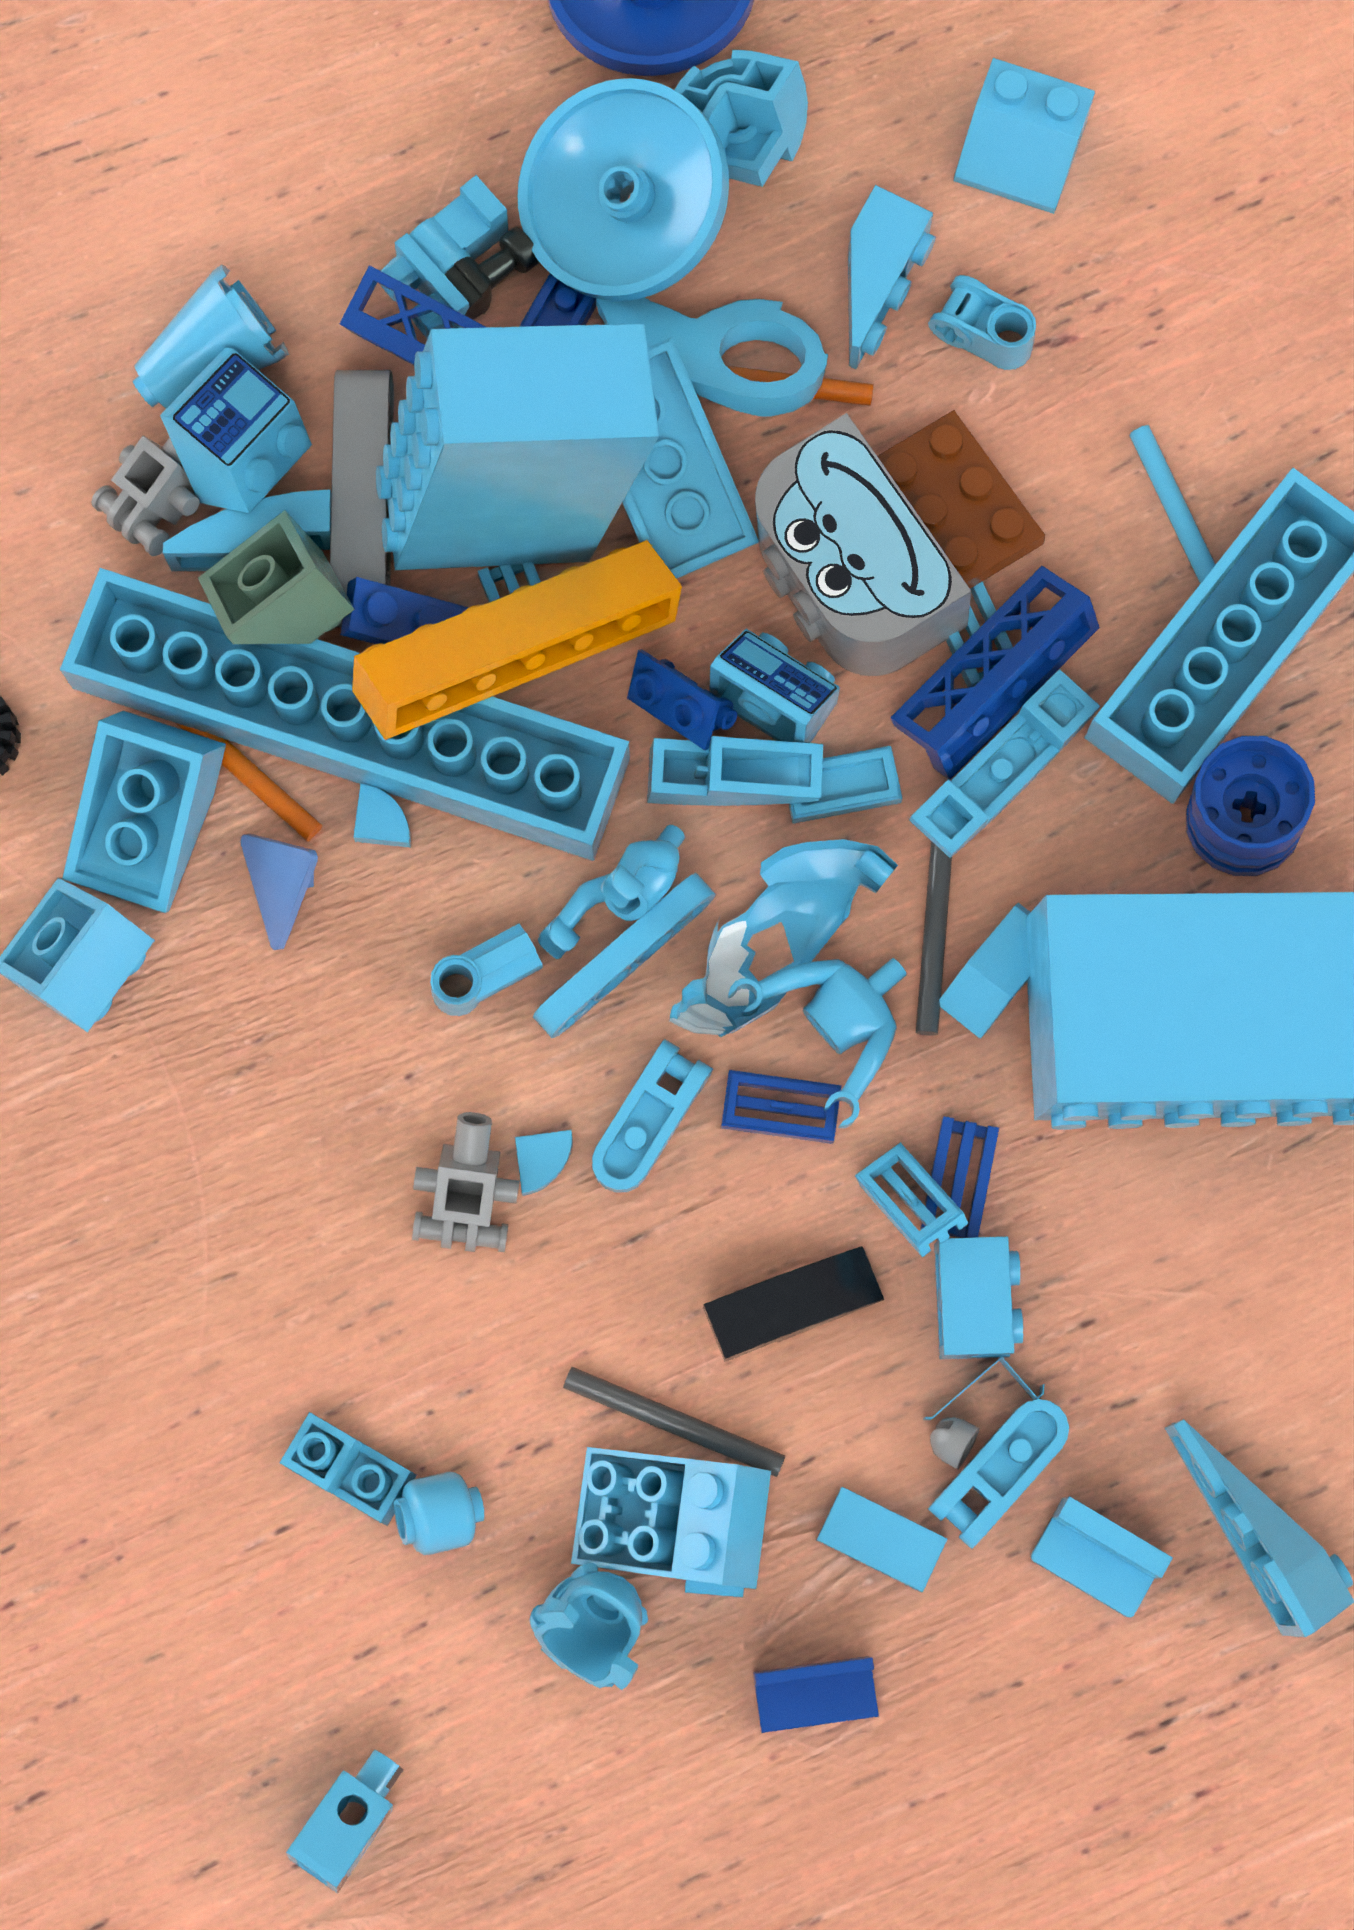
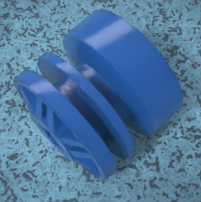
(1256, 776)

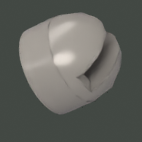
(953, 1440)

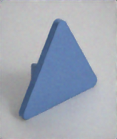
(280, 881)

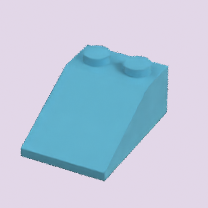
(141, 809)

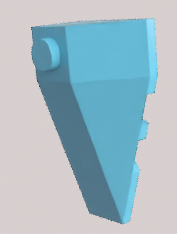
(1282, 1560)

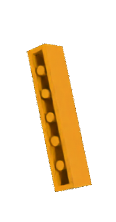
(515, 639)

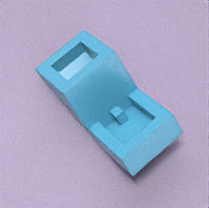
(991, 975)

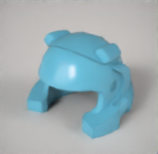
(591, 1626)

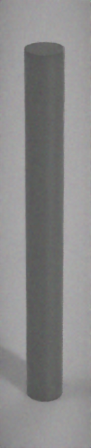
(933, 942)
(673, 1421)

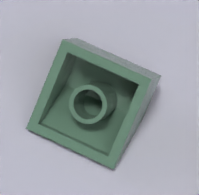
(276, 588)

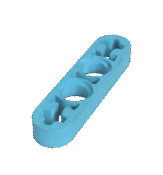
(624, 955)

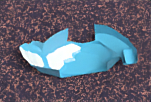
(811, 897)

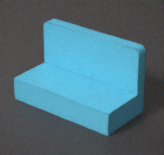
(1099, 1557)

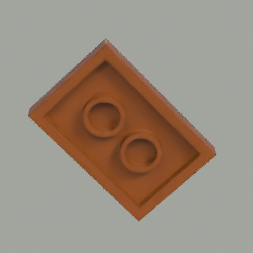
(962, 499)

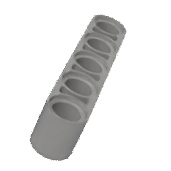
(360, 431)

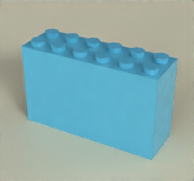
(516, 444)
(1192, 1008)

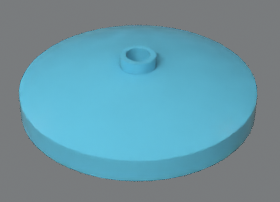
(587, 164)

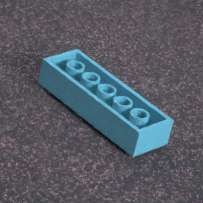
(1229, 637)

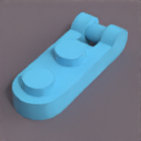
(647, 1120)
(1004, 1468)

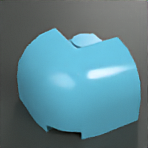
(755, 108)

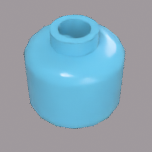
(438, 1513)

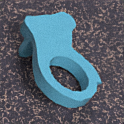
(706, 339)

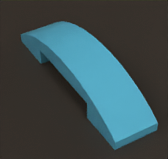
(1005, 764)

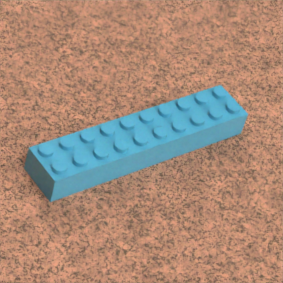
(298, 703)

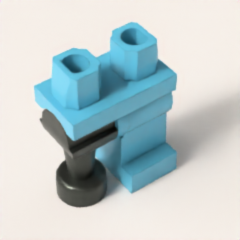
(443, 251)

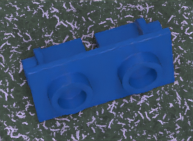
(678, 700)

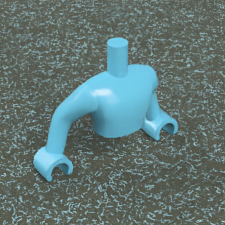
(628, 891)
(843, 1012)

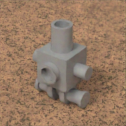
(152, 489)
(465, 1190)

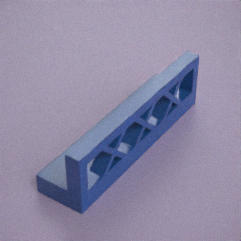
(380, 331)
(1007, 685)

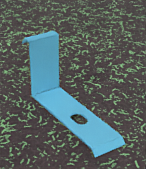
(1012, 1372)

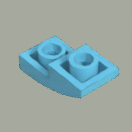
(347, 1468)

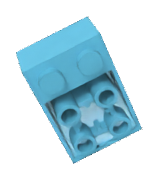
(671, 1517)

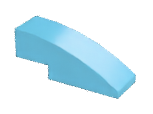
(216, 536)
(734, 772)

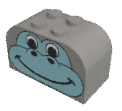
(855, 554)

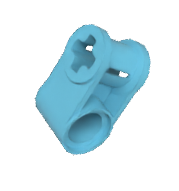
(977, 316)

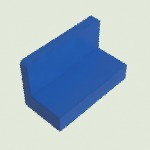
(816, 1694)

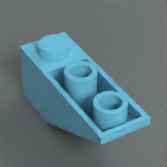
(881, 252)

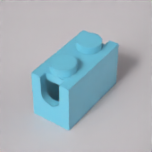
(976, 1298)

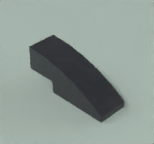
(792, 1303)

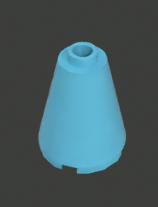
(204, 326)

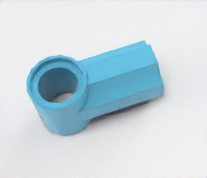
(489, 968)

